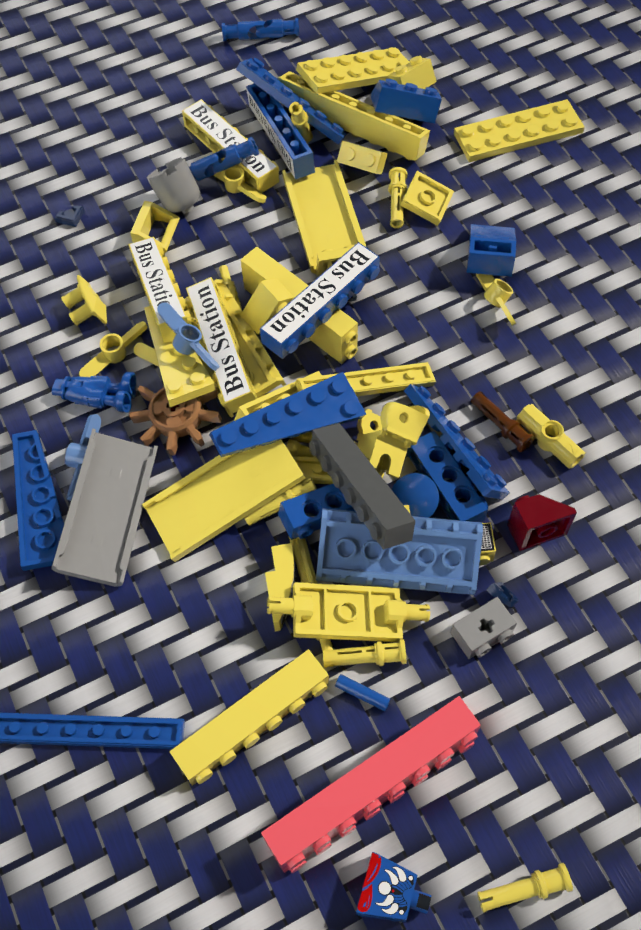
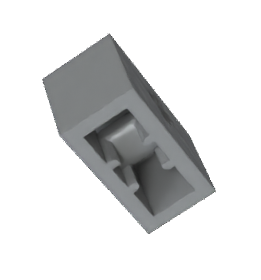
(489, 616)

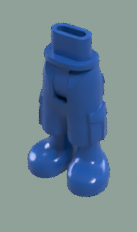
(96, 391)

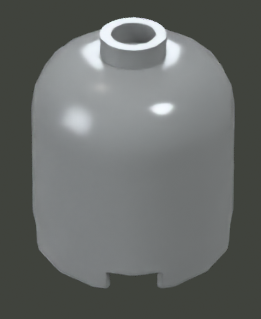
(175, 186)

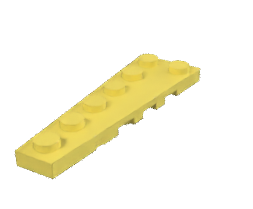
(181, 373)

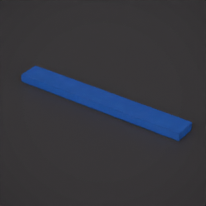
(91, 730)

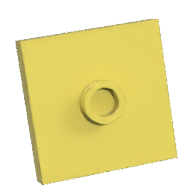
(427, 198)

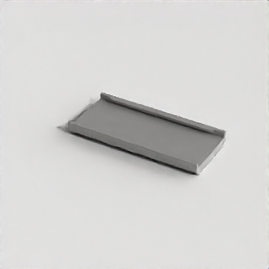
(105, 510)

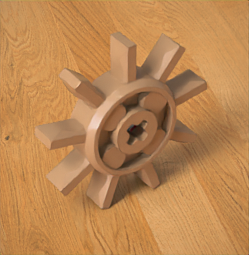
(174, 420)

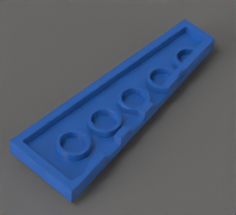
(255, 72)
(309, 409)
(484, 479)
(37, 504)

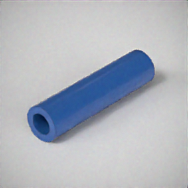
(362, 692)

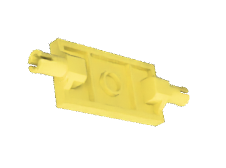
(347, 612)

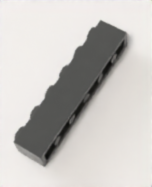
(362, 486)

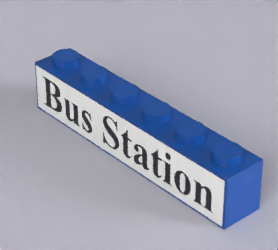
(281, 132)
(320, 300)

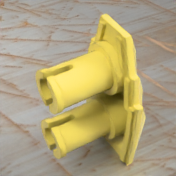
(92, 305)

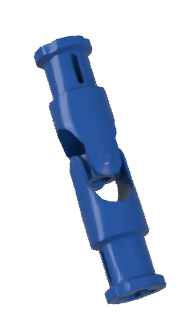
(271, 28)
(233, 155)

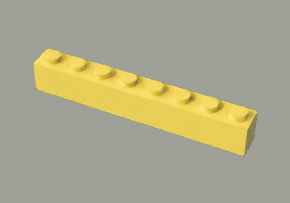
(362, 120)

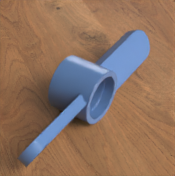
(187, 335)
(76, 452)

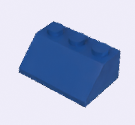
(406, 100)

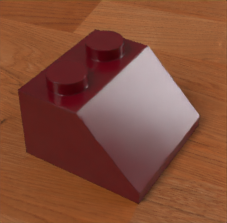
(539, 520)

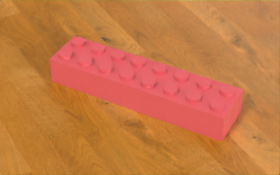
(370, 785)

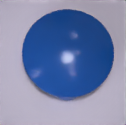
(418, 493)

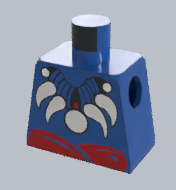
(390, 891)

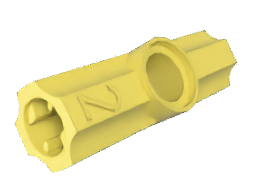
(560, 444)

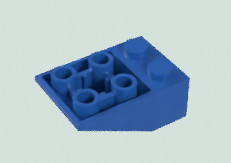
(491, 250)

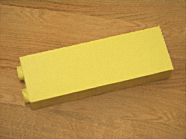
(335, 337)

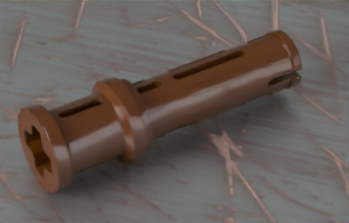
(509, 428)

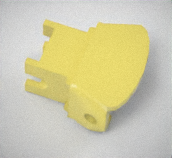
(393, 434)

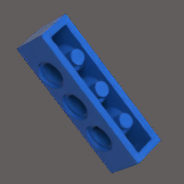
(432, 447)
(293, 510)

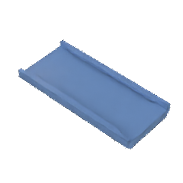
(439, 557)

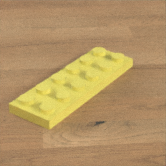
(350, 70)
(518, 130)

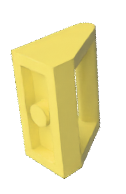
(148, 214)

